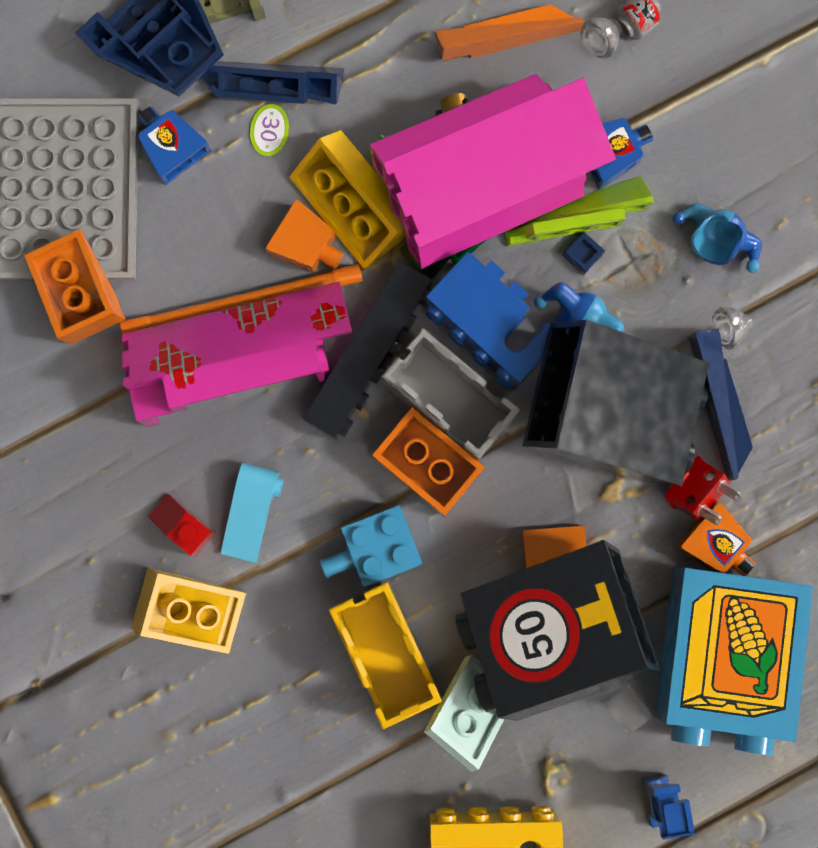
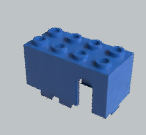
(482, 316)

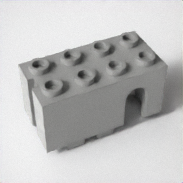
(449, 394)

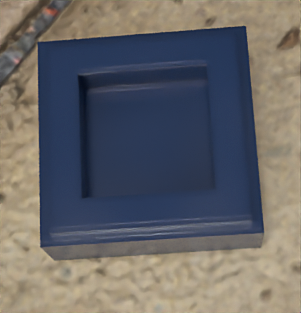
(583, 253)

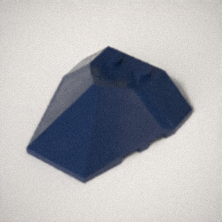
(157, 41)

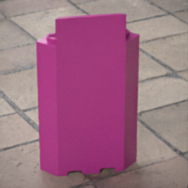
(491, 164)

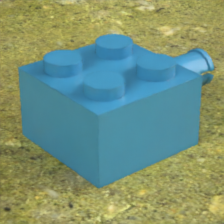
(376, 548)

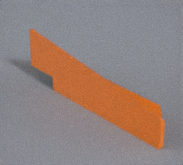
(506, 32)

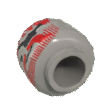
(638, 18)

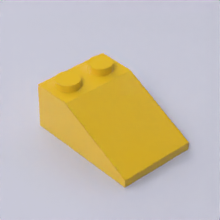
(187, 611)

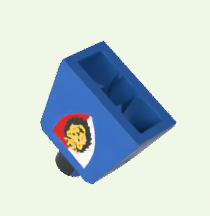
(170, 143)
(626, 148)

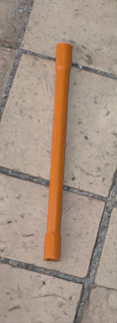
(346, 276)

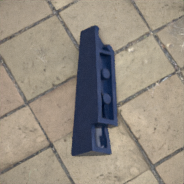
(722, 403)

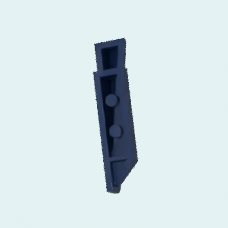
(274, 82)

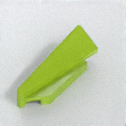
(589, 213)

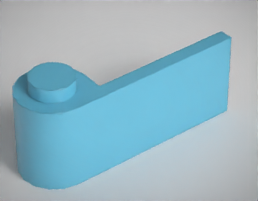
(249, 511)

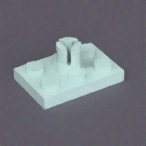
(461, 722)

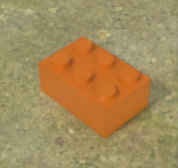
(428, 462)

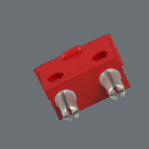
(700, 492)

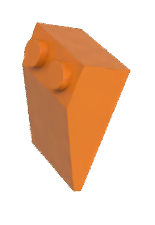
(74, 288)

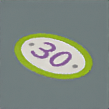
(269, 130)

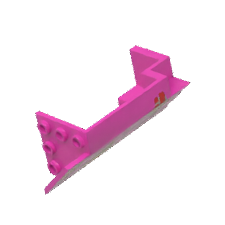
(231, 350)

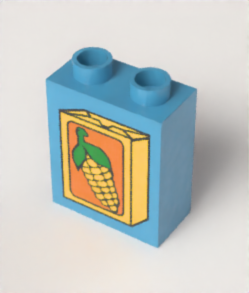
(733, 658)

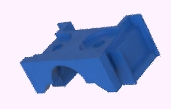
(667, 811)

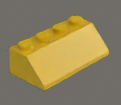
(349, 197)

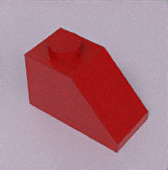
(181, 525)

